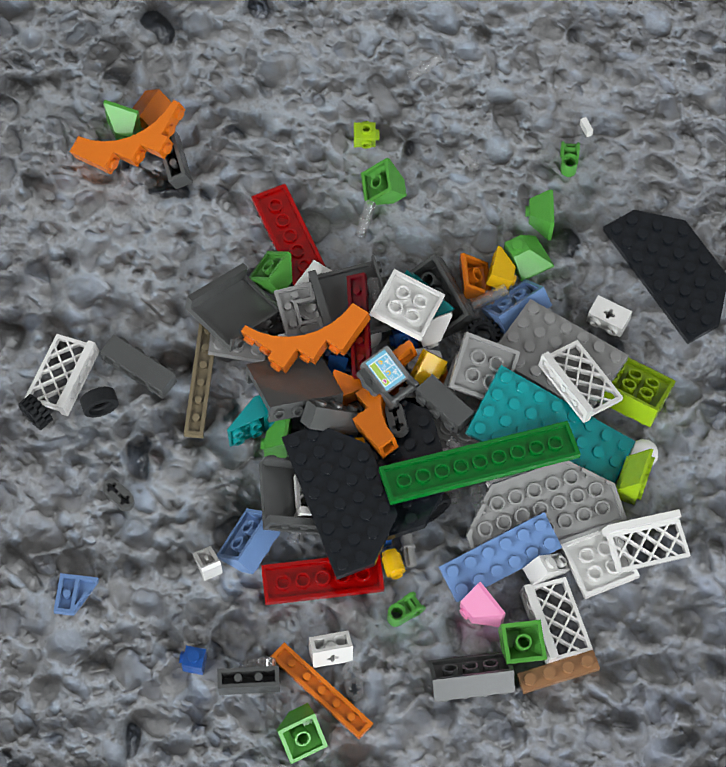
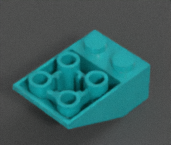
(249, 423)

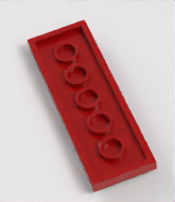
(287, 228)
(316, 580)

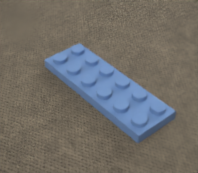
(500, 556)

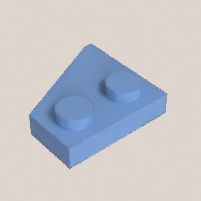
(73, 592)

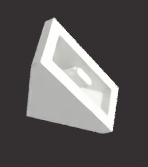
(208, 563)

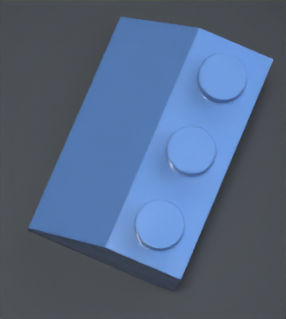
(507, 308)
(247, 543)

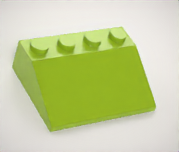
(642, 392)

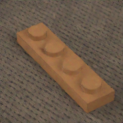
(558, 671)

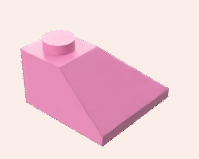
(481, 607)

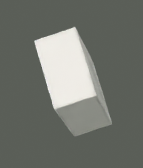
(586, 127)

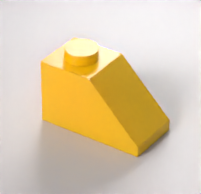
(501, 270)
(427, 365)

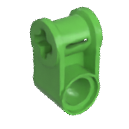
(569, 156)
(408, 607)

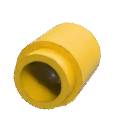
(393, 564)

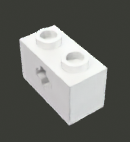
(604, 308)
(330, 649)

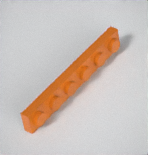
(322, 691)

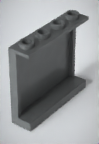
(332, 296)
(231, 304)
(288, 392)
(279, 497)

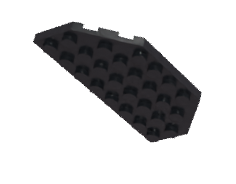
(673, 269)
(418, 442)
(342, 496)

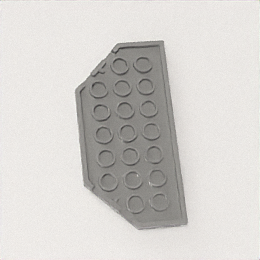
(570, 496)

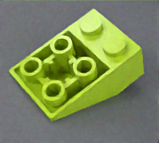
(634, 476)

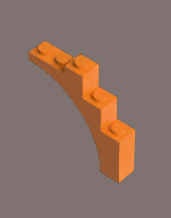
(153, 139)
(311, 346)
(372, 420)

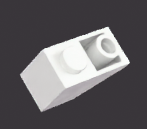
(546, 568)

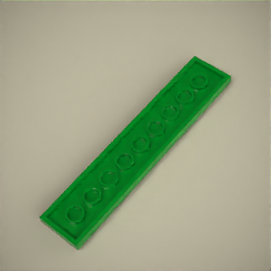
(479, 462)

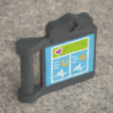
(384, 373)

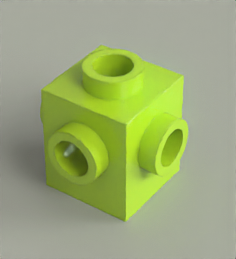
(365, 134)

